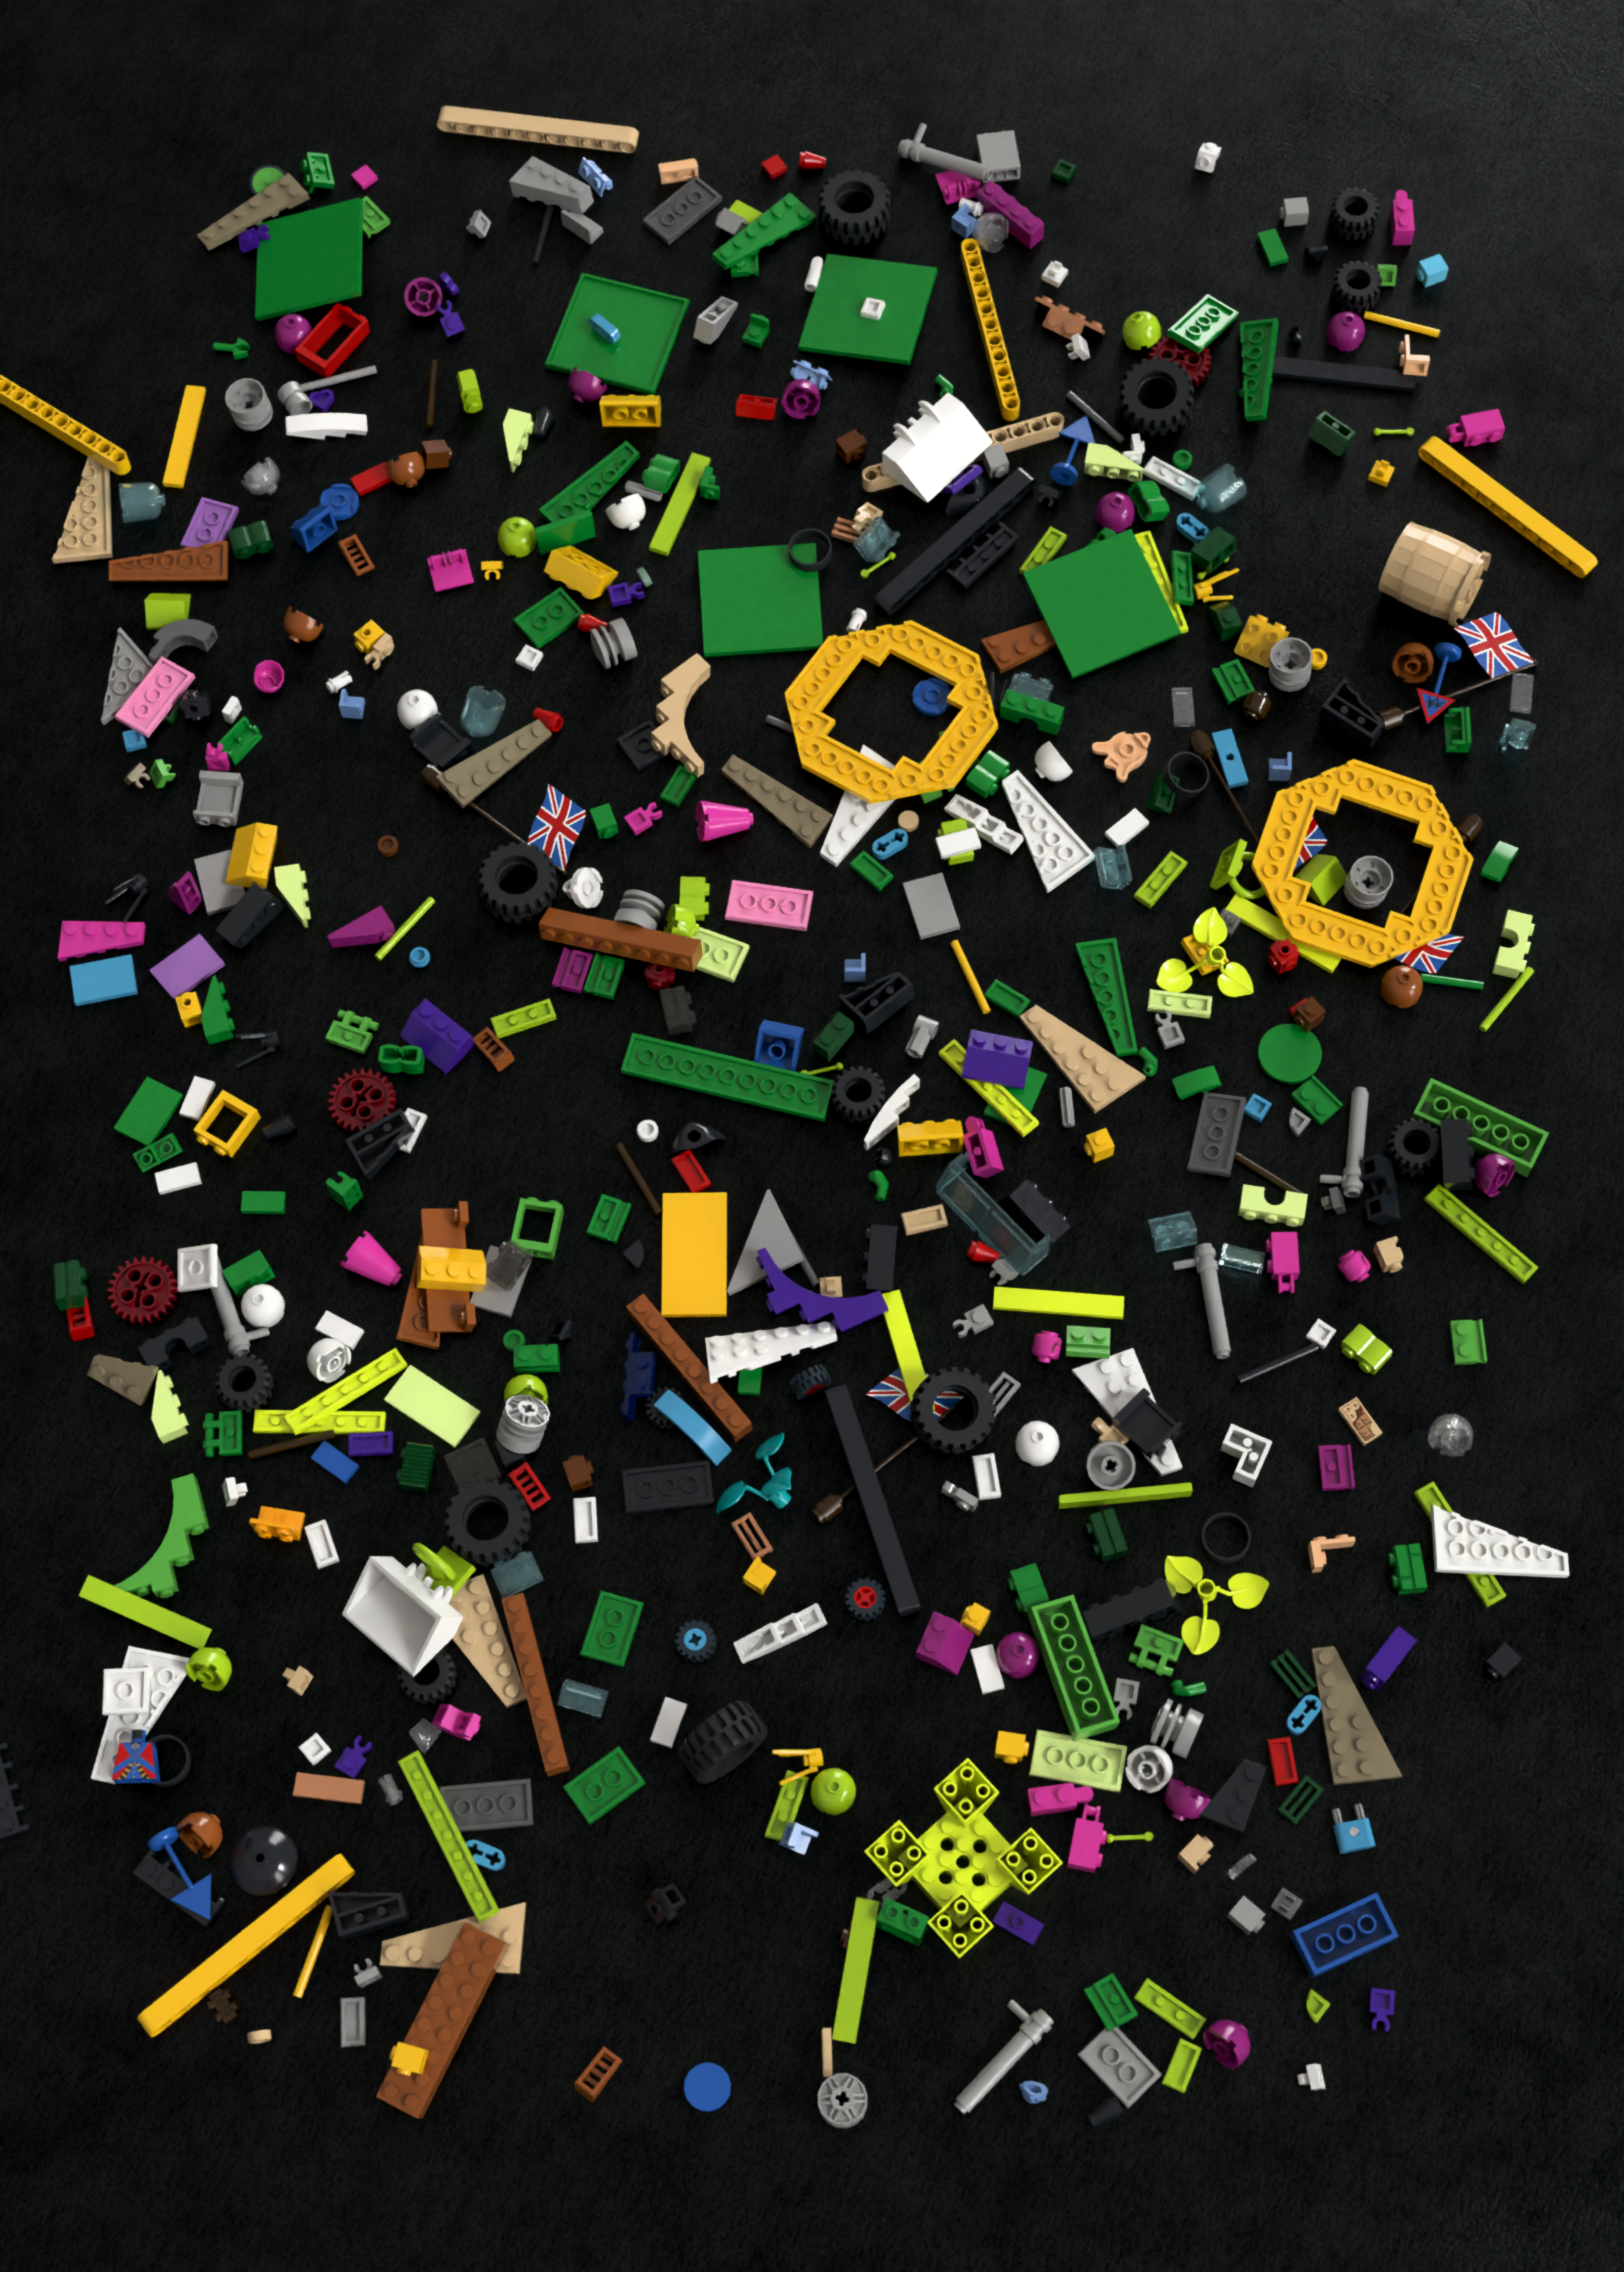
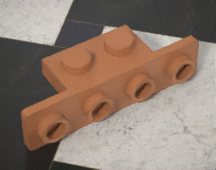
(1065, 323)

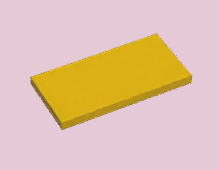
(694, 1255)

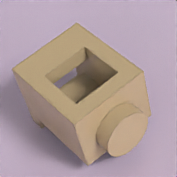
(1389, 1255)
(1196, 1853)

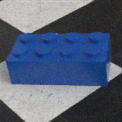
(1344, 1935)

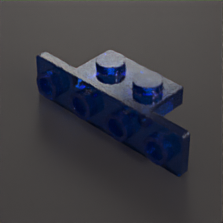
(639, 1375)

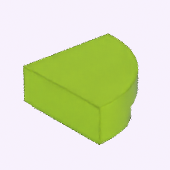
(1315, 2006)

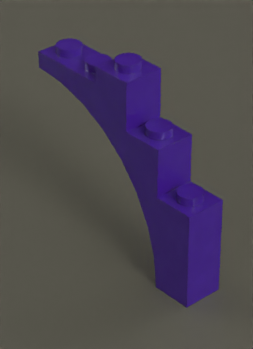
(846, 1311)

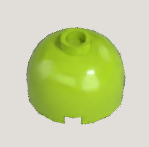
(1141, 330)
(517, 537)
(681, 921)
(526, 1385)
(210, 1667)
(833, 1791)

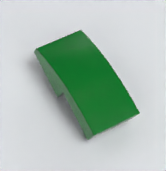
(1499, 861)
(1196, 1081)
(157, 1152)

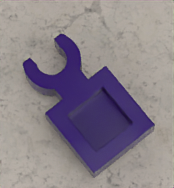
(250, 239)
(451, 321)
(621, 594)
(352, 1760)
(1381, 2004)

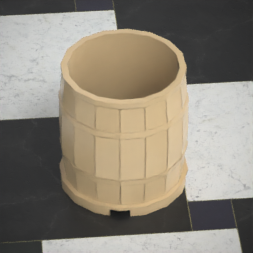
(1434, 573)

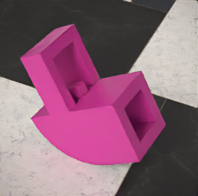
(456, 1722)

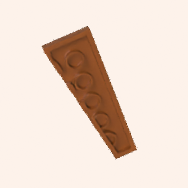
(187, 564)
(1018, 645)
(414, 1322)

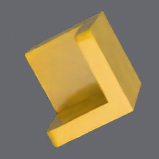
(758, 1576)

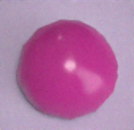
(268, 676)

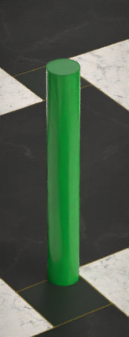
(1452, 981)

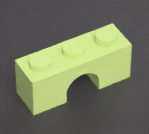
(1510, 961)
(1255, 1206)

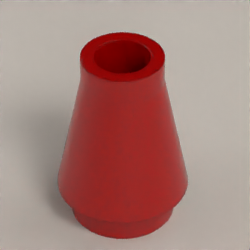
(811, 161)
(590, 622)
(550, 720)
(980, 1252)

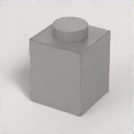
(1294, 211)
(730, 222)
(995, 461)
(1247, 1916)

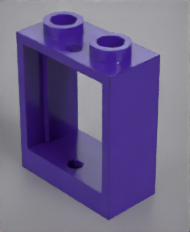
(1387, 1659)

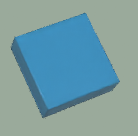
(133, 740)
(1257, 1107)

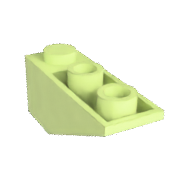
(517, 429)
(1108, 462)
(290, 887)
(165, 1412)

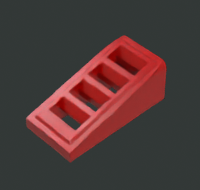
(82, 1329)
(526, 1468)

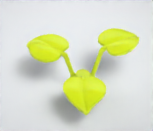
(1211, 930)
(1198, 1632)

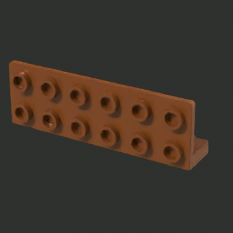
(447, 1308)

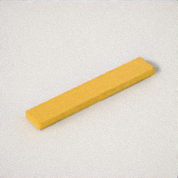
(184, 436)

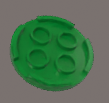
(1289, 1054)

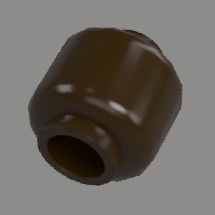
(1256, 705)

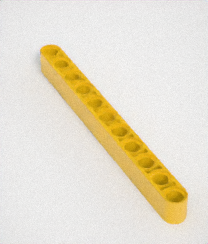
(990, 330)
(63, 427)
(1508, 507)
(245, 1945)

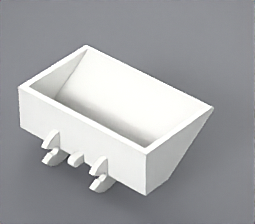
(934, 447)
(402, 1612)

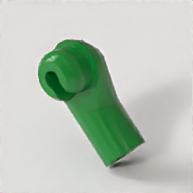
(946, 386)
(1150, 1063)
(881, 1182)
(1188, 1690)

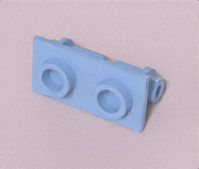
(591, 174)
(803, 371)

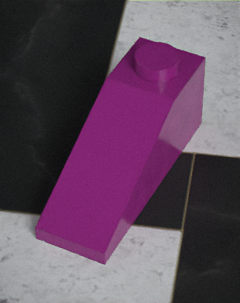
(185, 893)
(367, 929)

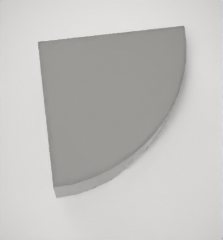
(1298, 1121)

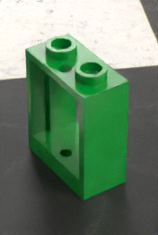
(908, 1926)

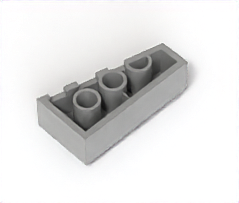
(547, 184)

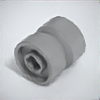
(294, 399)

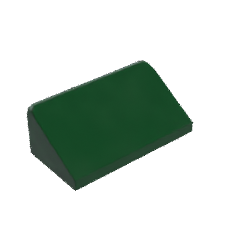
(1161, 797)

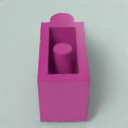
(1402, 219)
(1477, 428)
(982, 1149)
(1283, 1259)
(1057, 1798)
(1086, 1841)

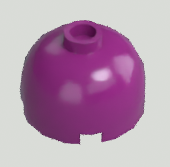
(422, 296)
(1345, 331)
(291, 332)
(585, 386)
(801, 398)
(1115, 512)
(1493, 1172)
(1018, 1655)
(1185, 1800)
(1229, 2042)

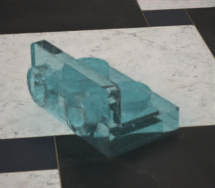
(876, 540)
(1024, 684)
(1517, 734)
(1113, 867)
(1173, 1231)
(516, 1574)

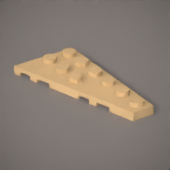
(88, 522)
(1087, 1066)
(485, 1642)
(431, 1946)

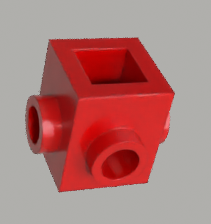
(1283, 955)

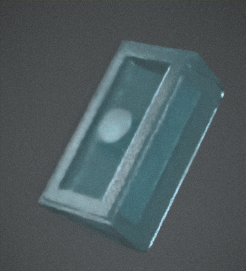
(1242, 1258)
(582, 1697)

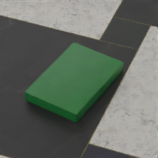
(565, 532)
(548, 618)
(1027, 1097)
(148, 1112)
(612, 1629)
(604, 1785)

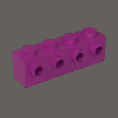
(1021, 222)

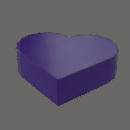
(447, 284)
(322, 400)

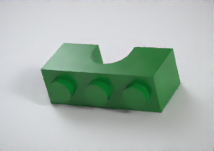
(1045, 714)

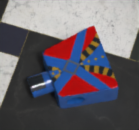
(136, 1761)

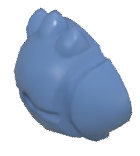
(1033, 2091)

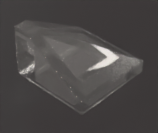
(424, 1734)

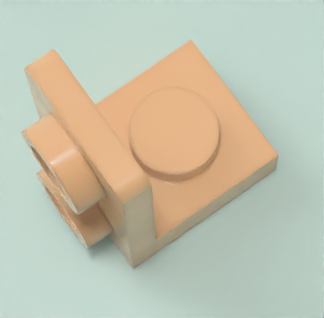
(1412, 364)
(1318, 1557)

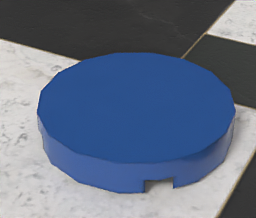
(342, 500)
(931, 697)
(707, 2087)

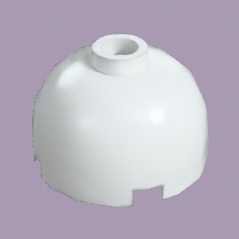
(628, 512)
(416, 708)
(1051, 763)
(262, 1306)
(328, 1359)
(1037, 1443)
(1149, 1768)

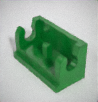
(1457, 730)
(240, 740)
(345, 1193)
(248, 1273)

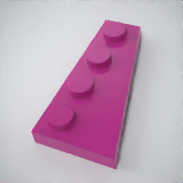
(97, 936)

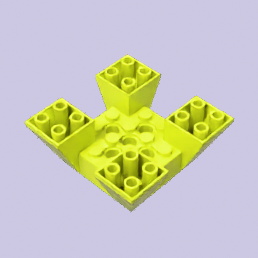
(904, 1858)

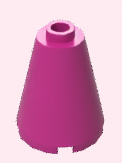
(720, 820)
(372, 1261)

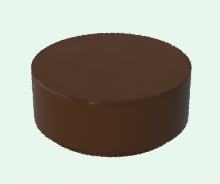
(388, 846)

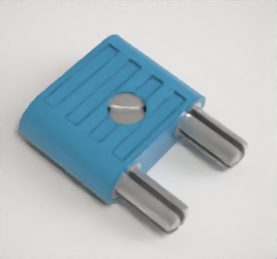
(1354, 1834)

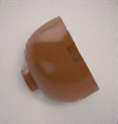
(407, 469)
(300, 626)
(1413, 662)
(1401, 986)
(201, 1832)

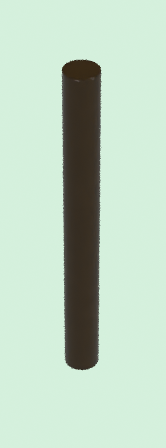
(431, 394)
(1265, 1173)
(639, 1179)
(282, 1446)

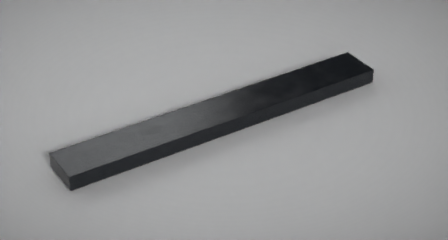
(1343, 374)

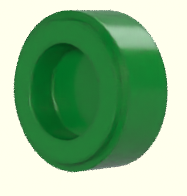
(1182, 459)
(513, 1338)

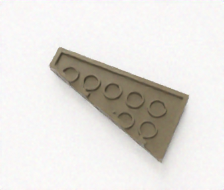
(1351, 1736)

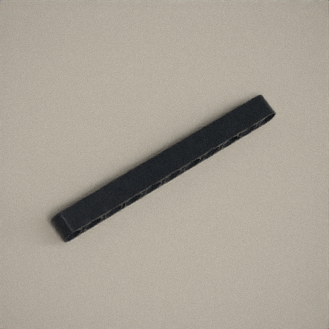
(955, 541)
(872, 1501)

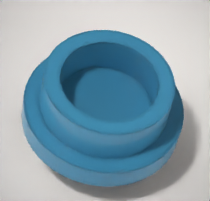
(419, 957)

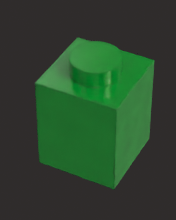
(604, 821)

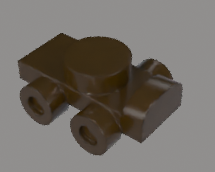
(225, 2009)

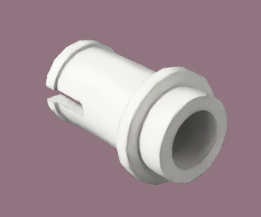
(974, 208)
(857, 619)
(338, 682)

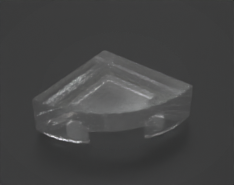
(1241, 1866)

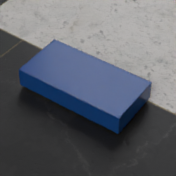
(334, 1462)

